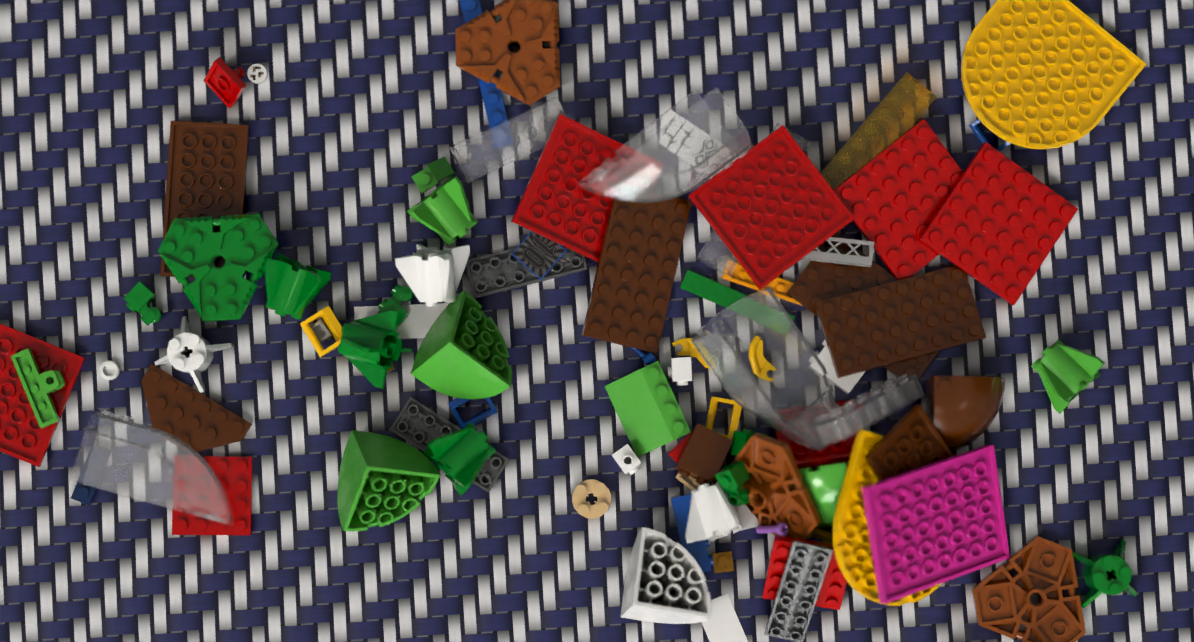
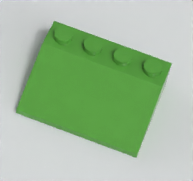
(647, 409)

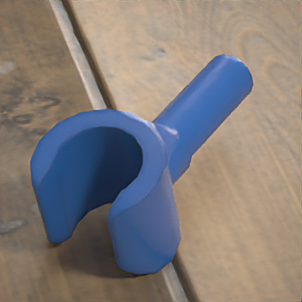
(648, 358)

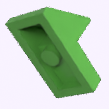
(433, 174)

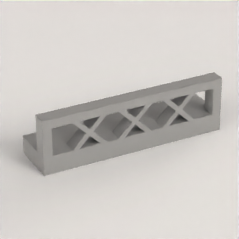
(846, 259)

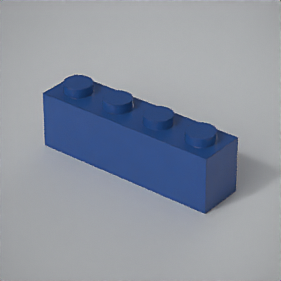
(697, 549)

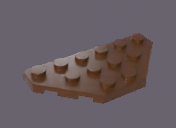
(189, 414)

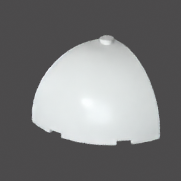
(664, 583)

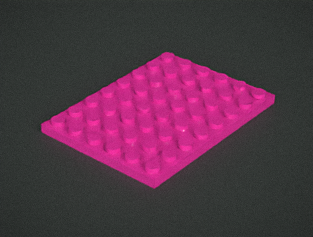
(936, 523)

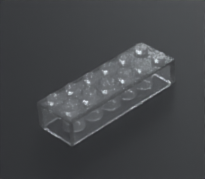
(506, 140)
(867, 409)

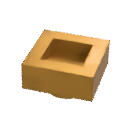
(723, 562)

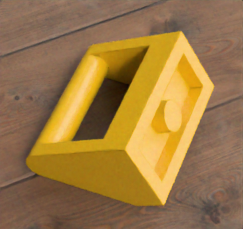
(332, 324)
(735, 416)

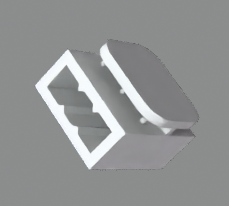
(845, 383)

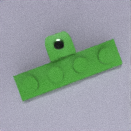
(38, 386)

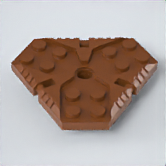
(485, 45)
(777, 487)
(1005, 601)

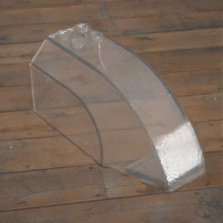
(673, 152)
(799, 381)
(149, 468)

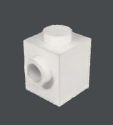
(680, 370)
(627, 460)

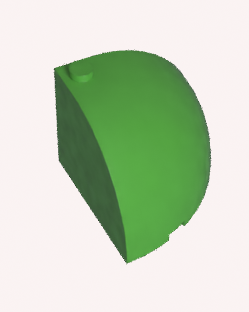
(464, 353)
(381, 480)
(825, 486)

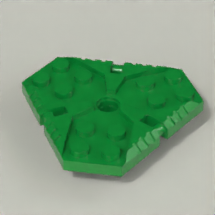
(193, 250)

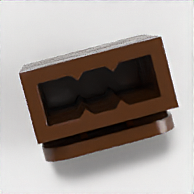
(703, 455)

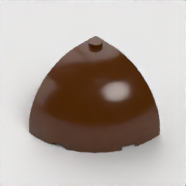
(963, 406)

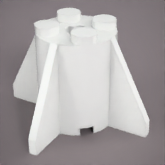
(434, 272)
(200, 358)
(713, 515)

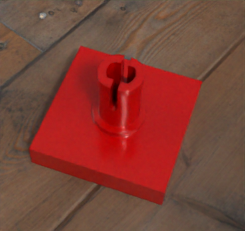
(225, 82)

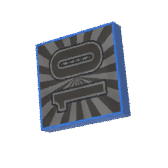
(538, 254)

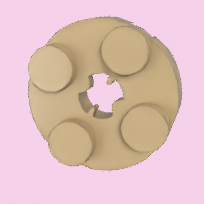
(598, 489)

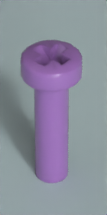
(781, 529)

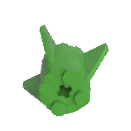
(445, 211)
(1066, 372)

